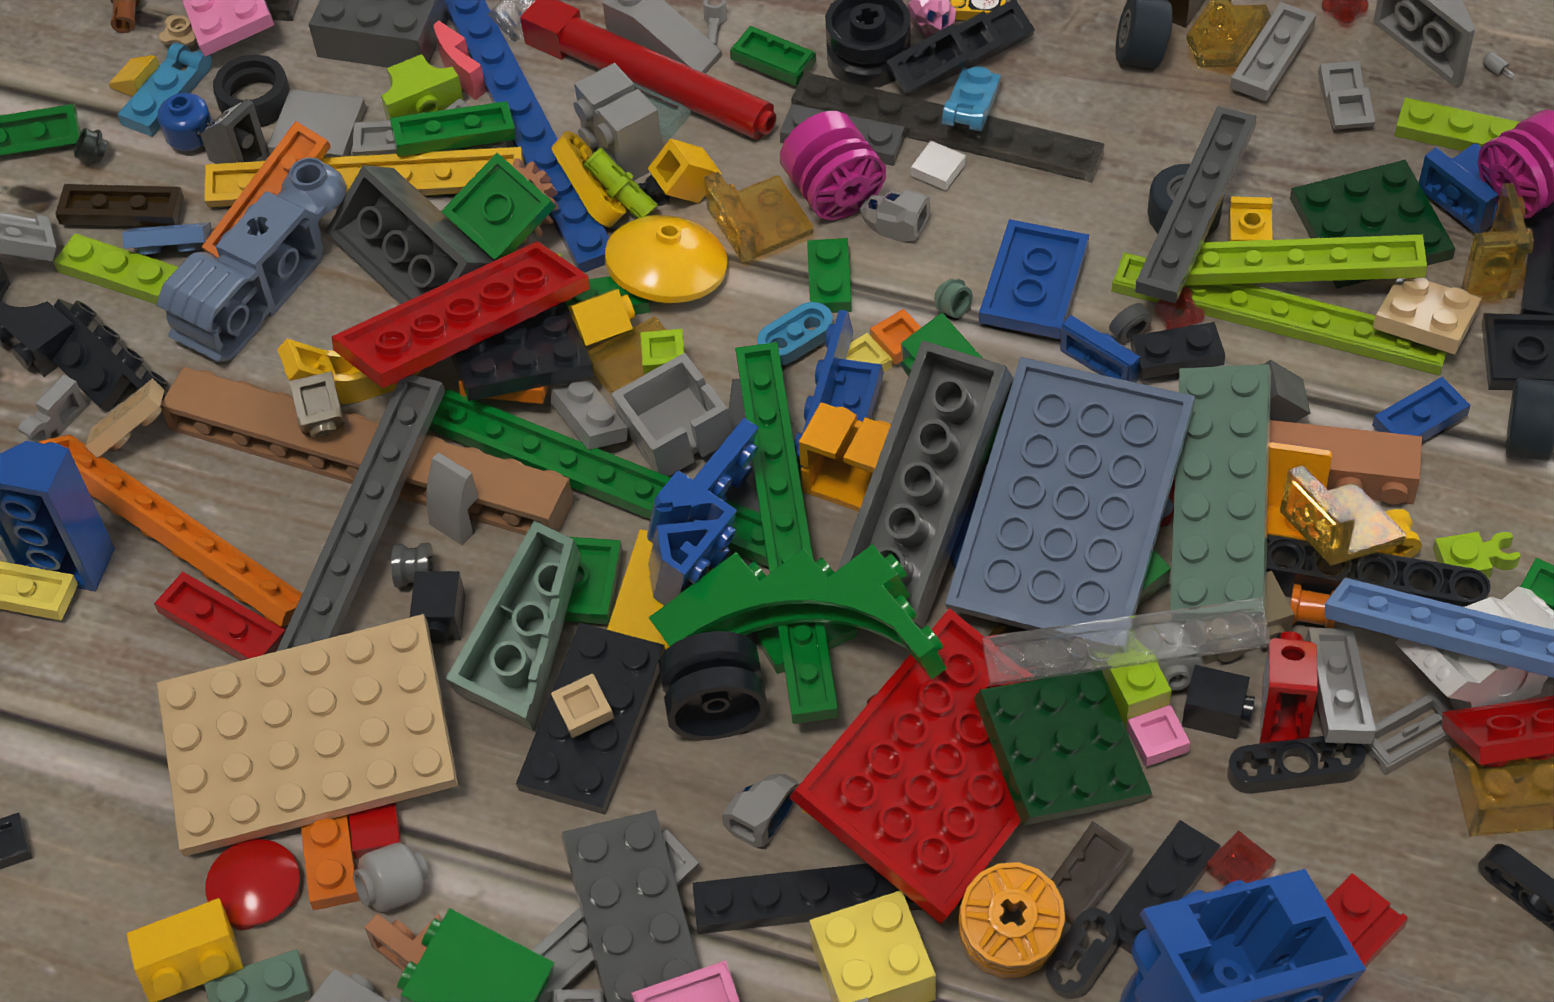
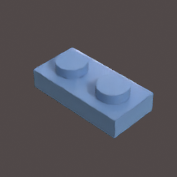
(150, 239)

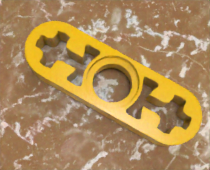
(572, 154)

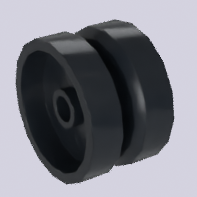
(865, 36)
(712, 685)

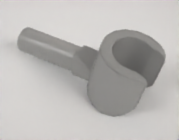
(714, 17)

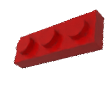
(218, 619)

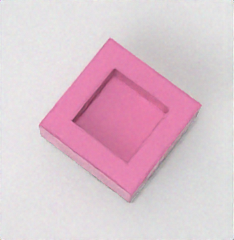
(1158, 735)

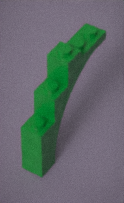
(859, 594)

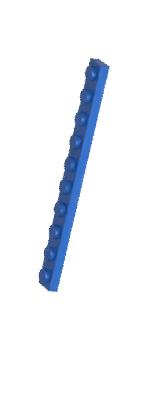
(506, 82)

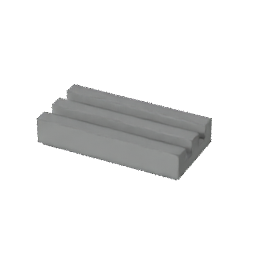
(1417, 748)

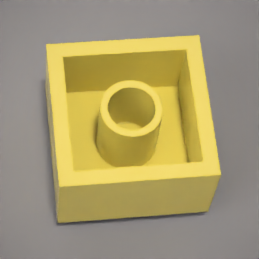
(873, 953)

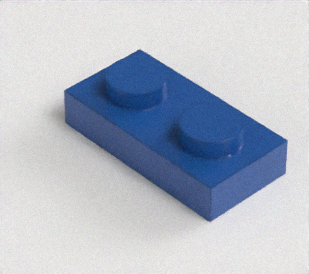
(1424, 411)

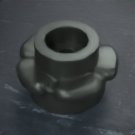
(90, 146)

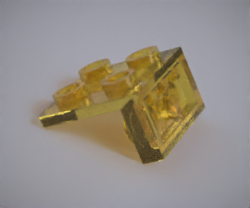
(756, 216)
(1337, 521)

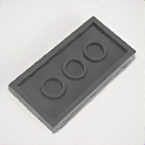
(629, 904)

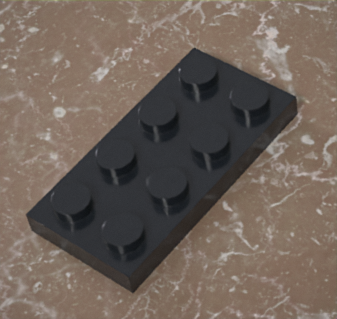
(588, 767)

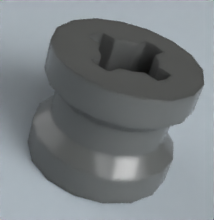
(408, 560)

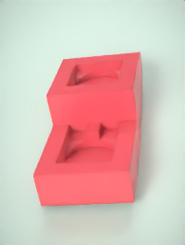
(455, 54)

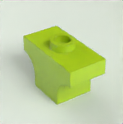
(420, 88)

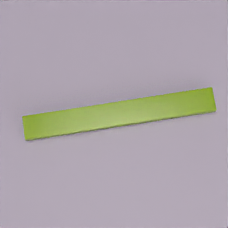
(1294, 318)

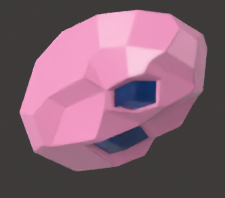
(931, 15)

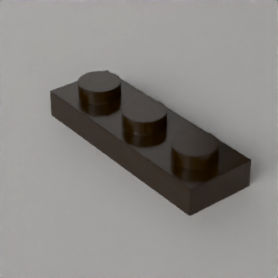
(119, 205)

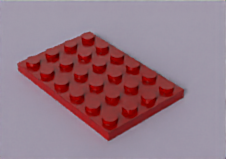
(919, 778)

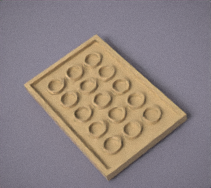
(305, 735)

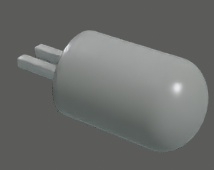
(1497, 65)

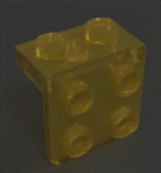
(1499, 256)

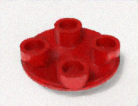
(254, 882)

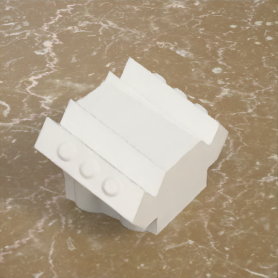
(1479, 682)

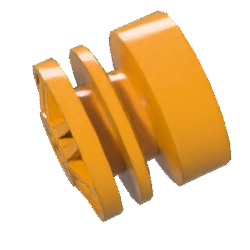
(1010, 949)

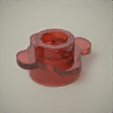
(1345, 9)
(1191, 314)

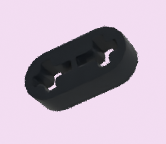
(1073, 946)

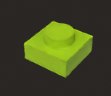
(660, 347)

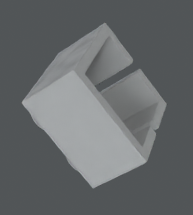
(620, 125)
(673, 415)

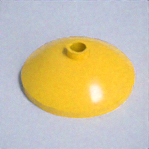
(666, 259)

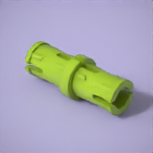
(620, 184)

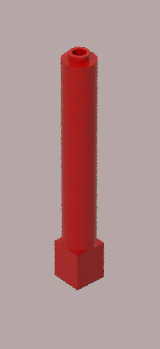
(561, 32)

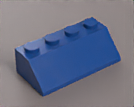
(50, 514)

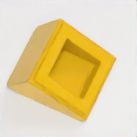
(134, 74)

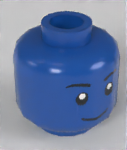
(183, 119)

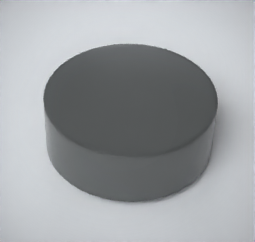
(1130, 322)

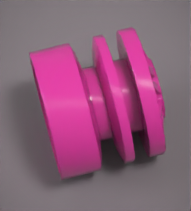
(1525, 159)
(832, 165)

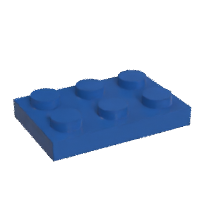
(1034, 278)

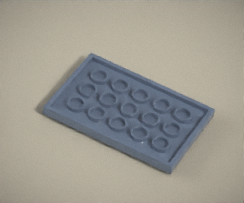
(1070, 499)

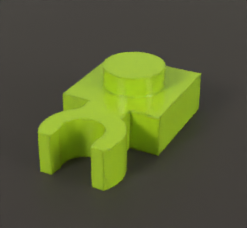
(1472, 552)

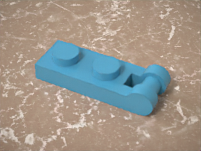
(167, 80)
(971, 98)

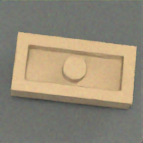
(115, 428)

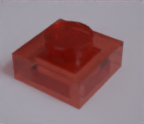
(1240, 861)

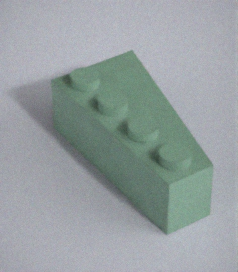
(518, 633)

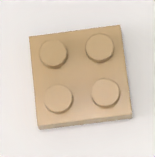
(1427, 313)

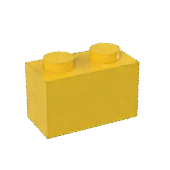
(184, 950)

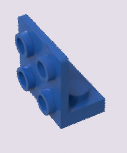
(1458, 187)

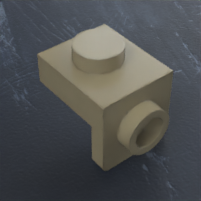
(317, 404)

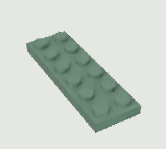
(1222, 488)

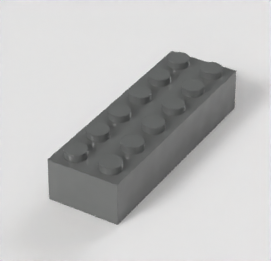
(930, 467)

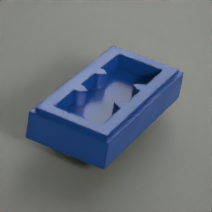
(1098, 351)

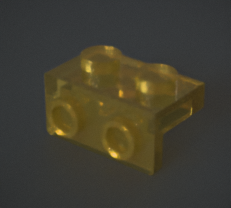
(1225, 33)

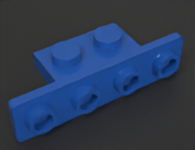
(841, 380)

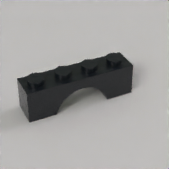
(32, 331)

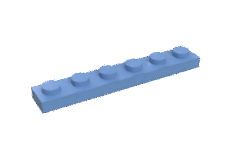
(1443, 626)

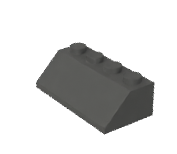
(401, 235)

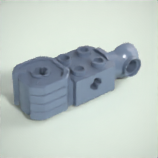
(260, 264)

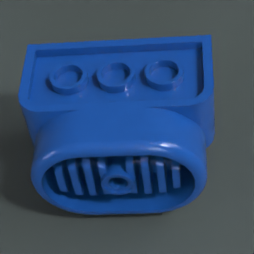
(1244, 946)

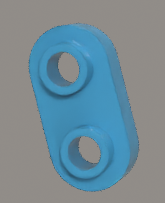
(792, 331)

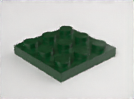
(1372, 203)
(1062, 746)

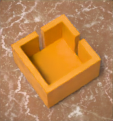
(840, 455)

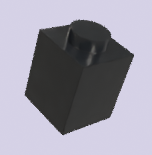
(442, 602)
(1217, 702)

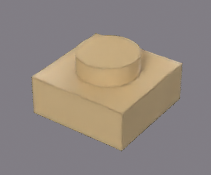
(582, 705)

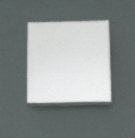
(938, 165)

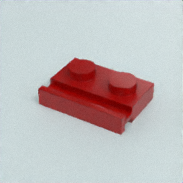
(1365, 917)

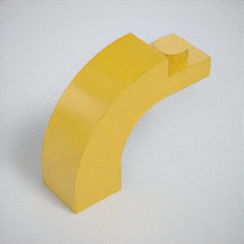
(351, 384)

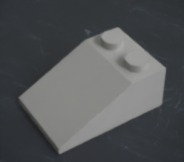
(1431, 30)

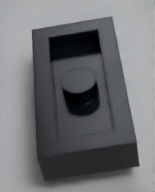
(1178, 348)

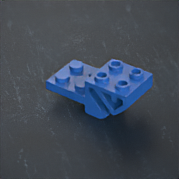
(692, 519)

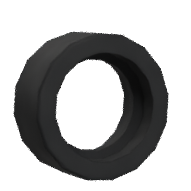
(248, 70)

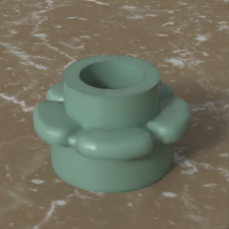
(953, 298)

